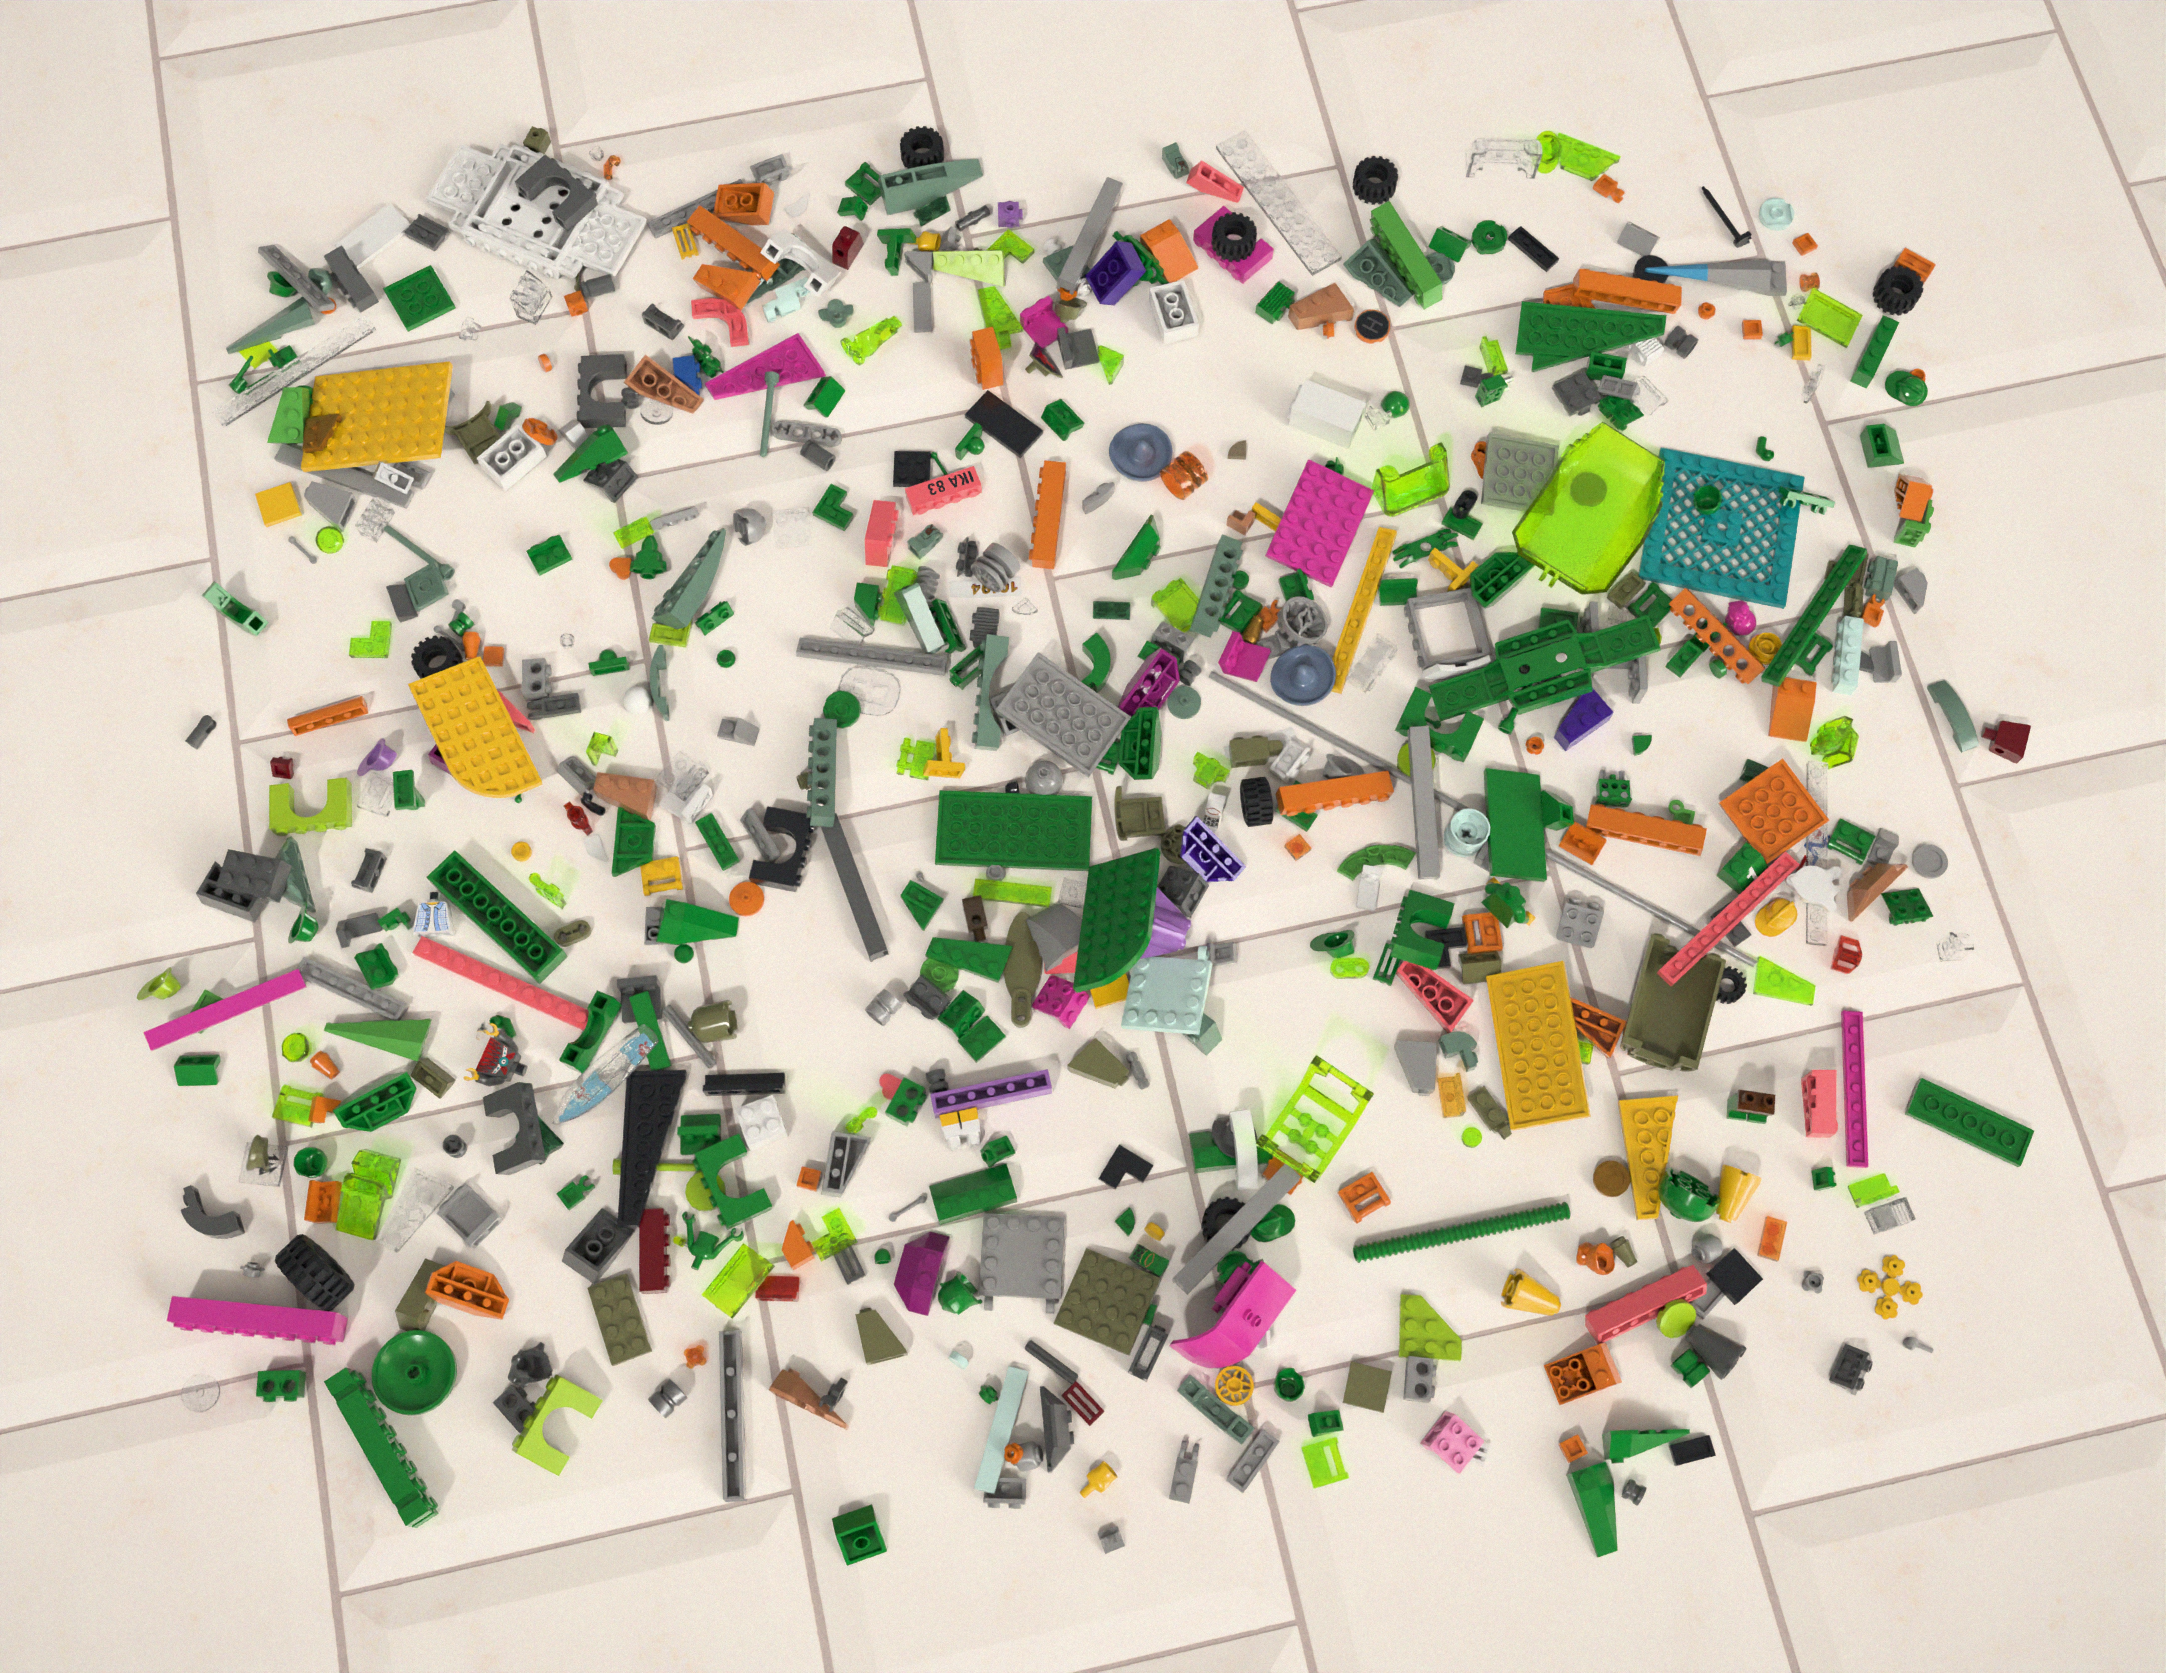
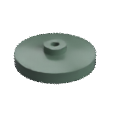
(1184, 702)

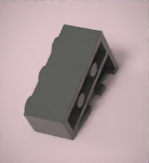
(231, 903)

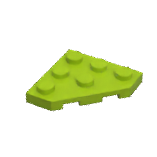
(1425, 1332)

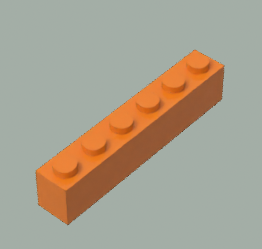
(732, 242)
(1627, 291)
(1048, 515)
(1334, 793)
(1646, 830)

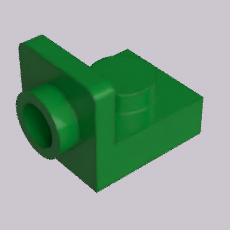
(282, 357)
(393, 918)
(997, 1150)

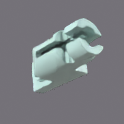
(786, 300)

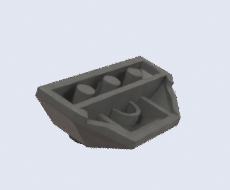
(1055, 1428)

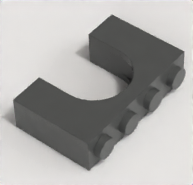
(548, 173)
(592, 371)
(528, 1147)

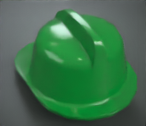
(279, 285)
(1906, 388)
(304, 927)
(1335, 943)
(1274, 1224)

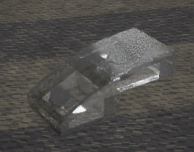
(1616, 615)

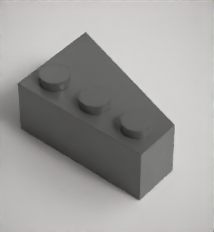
(350, 280)

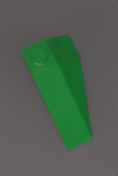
(599, 447)
(1209, 1157)
(1628, 1443)
(1596, 1501)

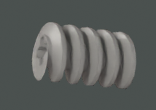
(927, 580)

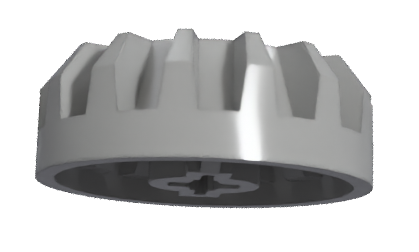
(1307, 616)

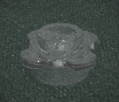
(1797, 301)

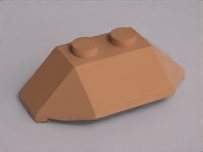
(1871, 886)

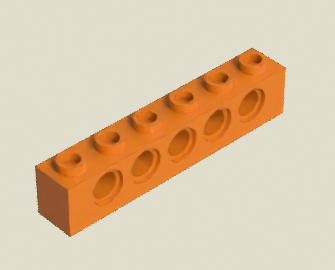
(1687, 598)

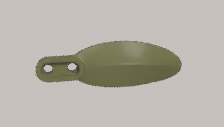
(1022, 969)

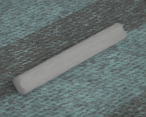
(683, 1029)

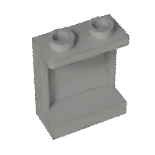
(469, 1216)

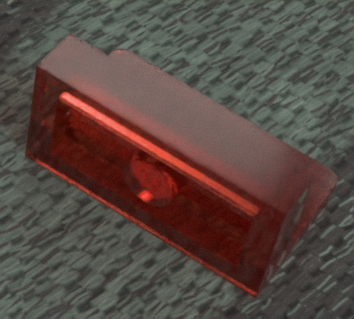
(779, 1289)

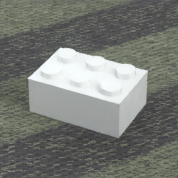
(1173, 312)
(511, 457)

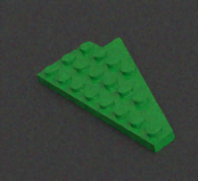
(1570, 333)

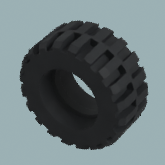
(314, 1272)

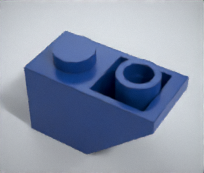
(687, 371)

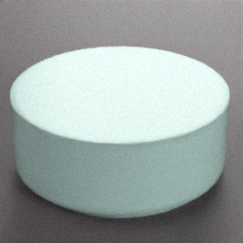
(958, 1360)

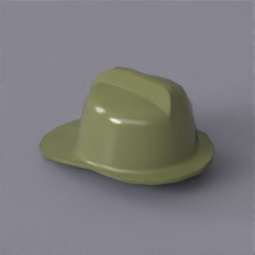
(1068, 309)

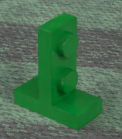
(894, 239)
(405, 793)

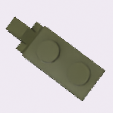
(1490, 1112)

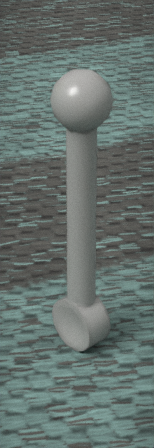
(312, 559)
(437, 629)
(893, 1217)

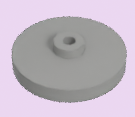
(1930, 861)

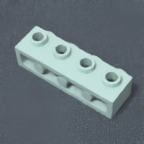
(1847, 657)

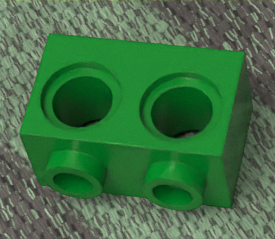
(901, 1100)
(281, 1381)

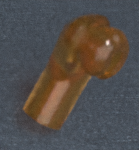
(608, 165)

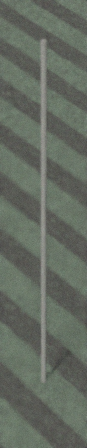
(1458, 806)

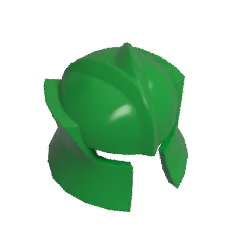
(957, 1294)

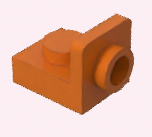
(576, 303)

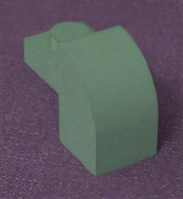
(1460, 1043)

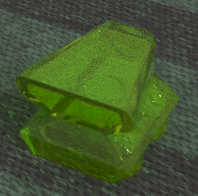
(1836, 742)

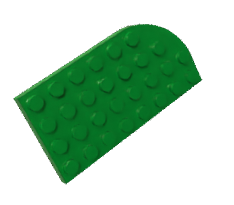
(1116, 918)

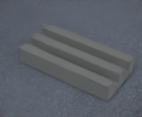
(855, 1277)

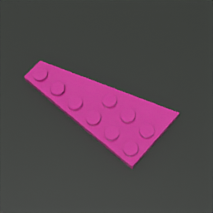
(788, 358)

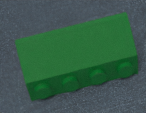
(973, 1194)

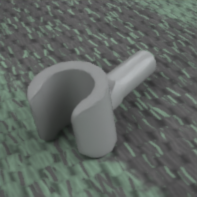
(458, 606)
(1912, 1342)

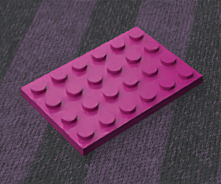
(1319, 523)

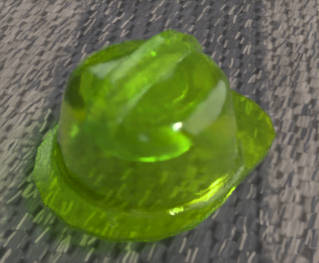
(1550, 151)

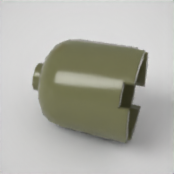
(713, 1022)

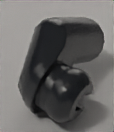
(593, 807)

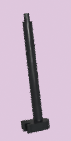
(1740, 240)

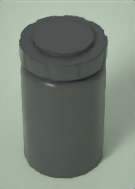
(598, 286)
(817, 455)

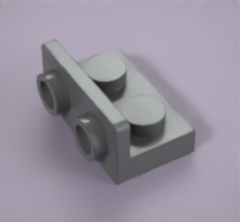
(927, 998)
(1851, 1369)

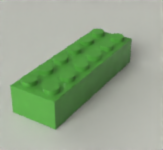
(1406, 255)

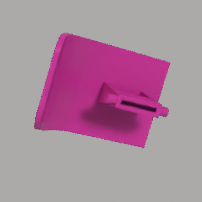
(1251, 1308)

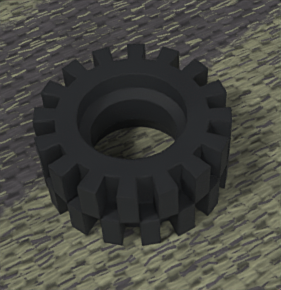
(1739, 983)

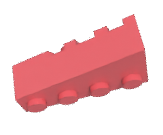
(1436, 994)

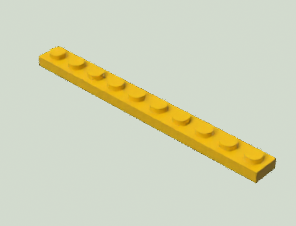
(1362, 605)

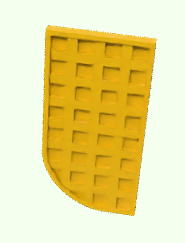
(475, 731)

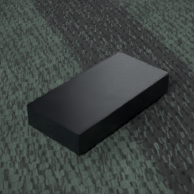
(1692, 1450)

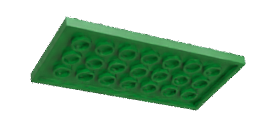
(1013, 830)

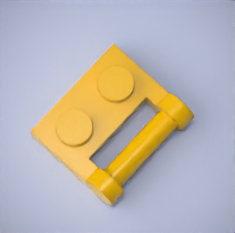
(661, 870)

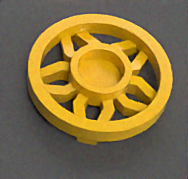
(1234, 1385)

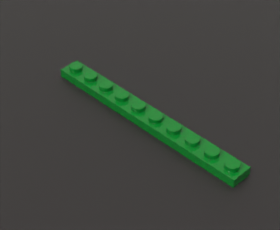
(1814, 615)

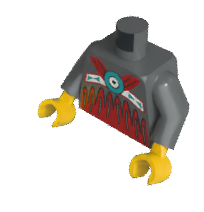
(498, 1060)

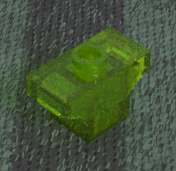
(1209, 771)

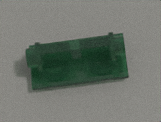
(932, 211)
(1111, 610)

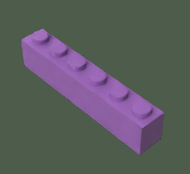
(992, 1093)

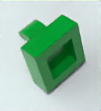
(1823, 1178)

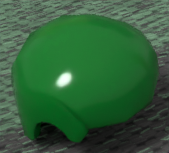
(1396, 403)
(1707, 500)
(310, 1162)
(1288, 1385)

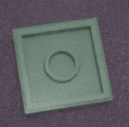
(426, 586)

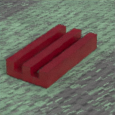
(1094, 1416)

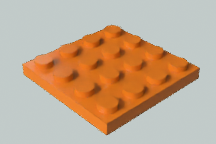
(1774, 811)

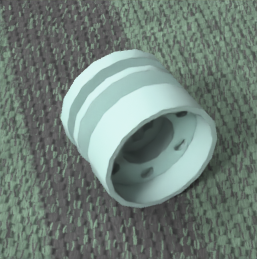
(1468, 823)

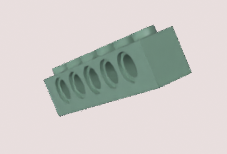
(1216, 585)
(826, 730)

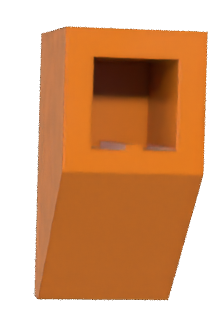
(795, 1247)

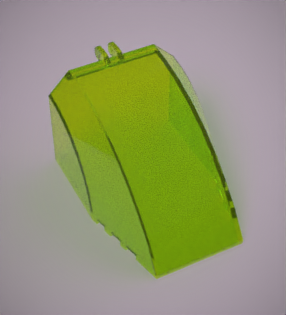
(1592, 511)

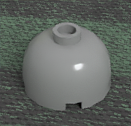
(749, 524)
(1043, 778)

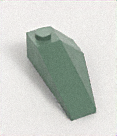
(1374, 268)

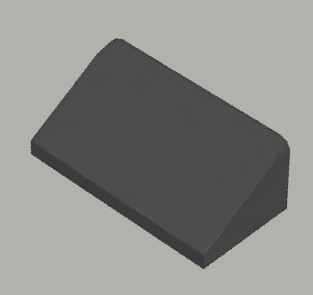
(401, 602)

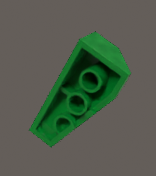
(690, 923)

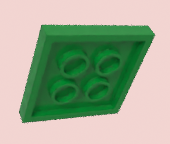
(419, 298)

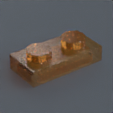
(1772, 1238)

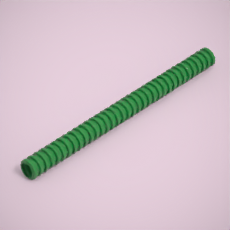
(1461, 1232)

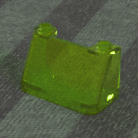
(1416, 487)

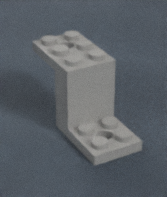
(1636, 668)

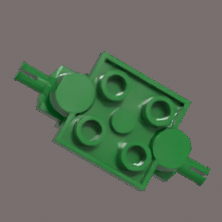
(1154, 271)

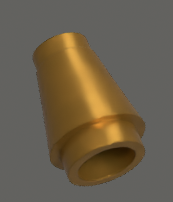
(1253, 630)

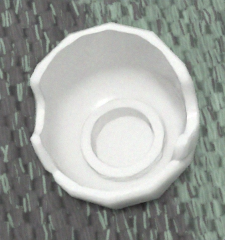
(637, 700)

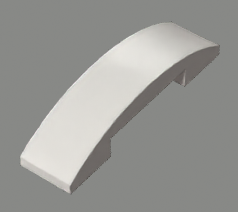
(1245, 1149)

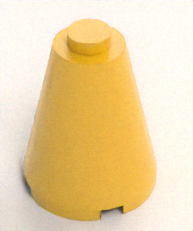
(1735, 1192)
(1528, 1295)

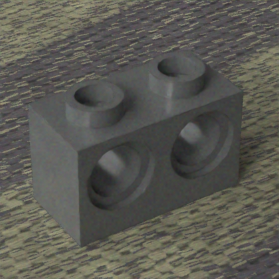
(514, 1413)

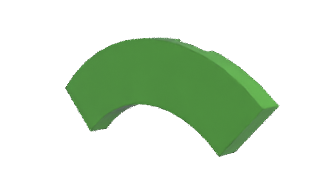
(1374, 856)

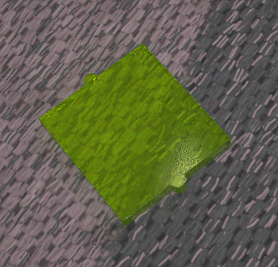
(259, 353)

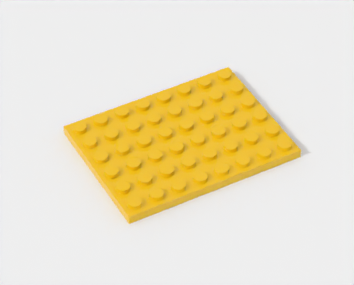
(384, 415)

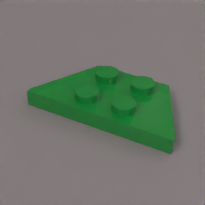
(632, 842)

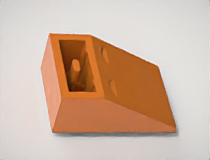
(1582, 1373)

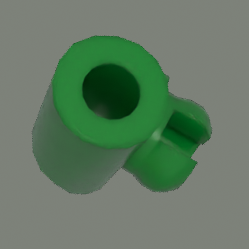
(1764, 454)
(503, 1023)

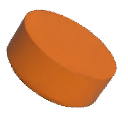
(545, 362)

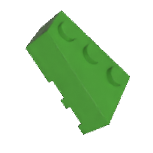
(290, 417)

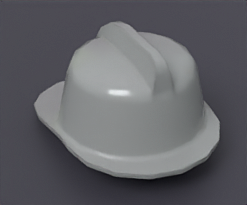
(1340, 767)

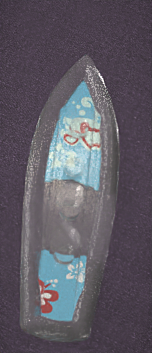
(605, 1074)

